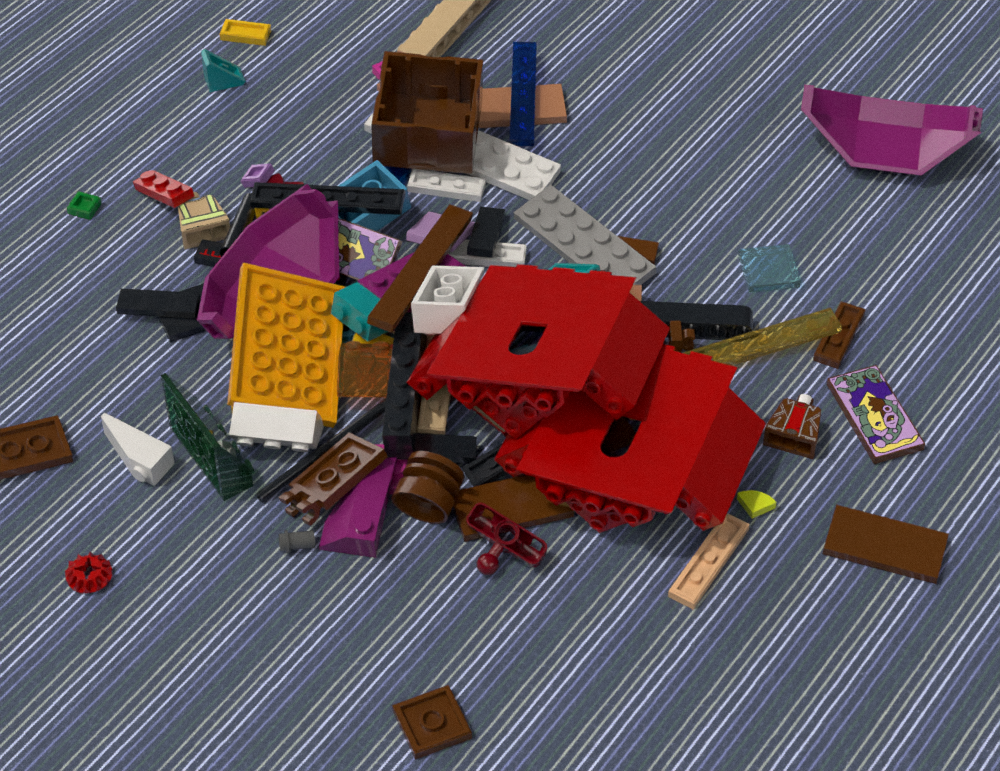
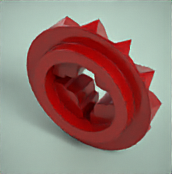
(96, 580)

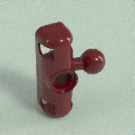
(518, 547)

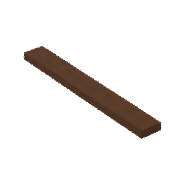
(430, 253)

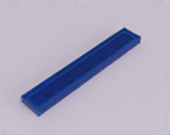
(523, 94)

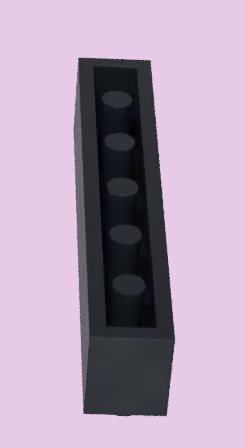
(402, 400)

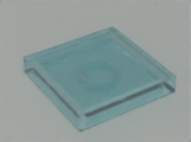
(769, 268)

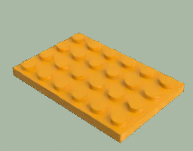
(285, 343)

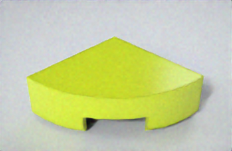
(756, 502)

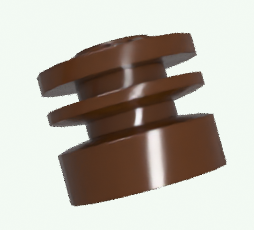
(428, 487)

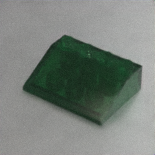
(206, 441)

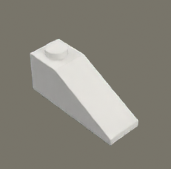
(141, 453)

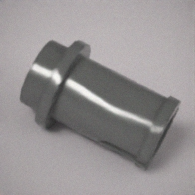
(296, 540)

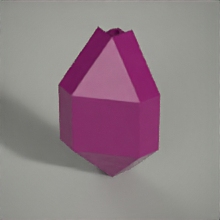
(889, 132)
(291, 237)

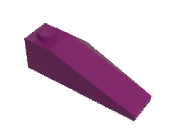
(360, 514)

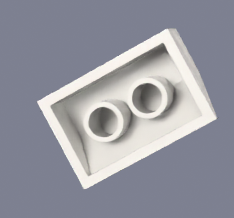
(443, 297)
(275, 426)

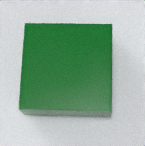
(84, 205)

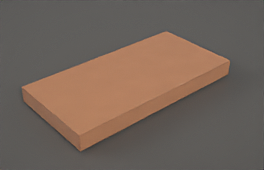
(497, 106)

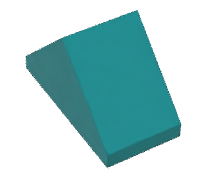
(220, 73)

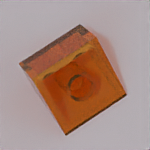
(364, 369)

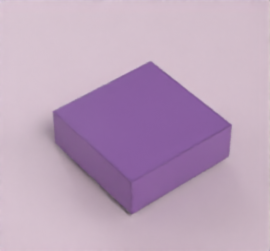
(257, 173)

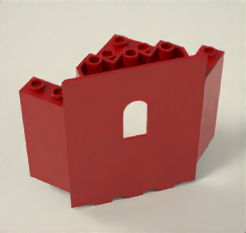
(592, 342)
(684, 455)

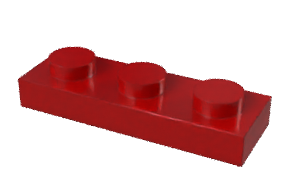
(163, 188)

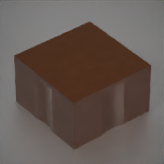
(427, 112)

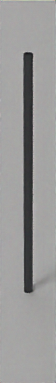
(301, 466)

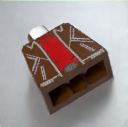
(794, 427)

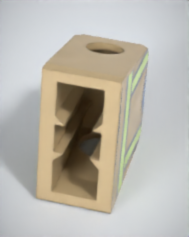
(201, 220)

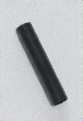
(243, 217)

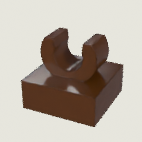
(680, 338)

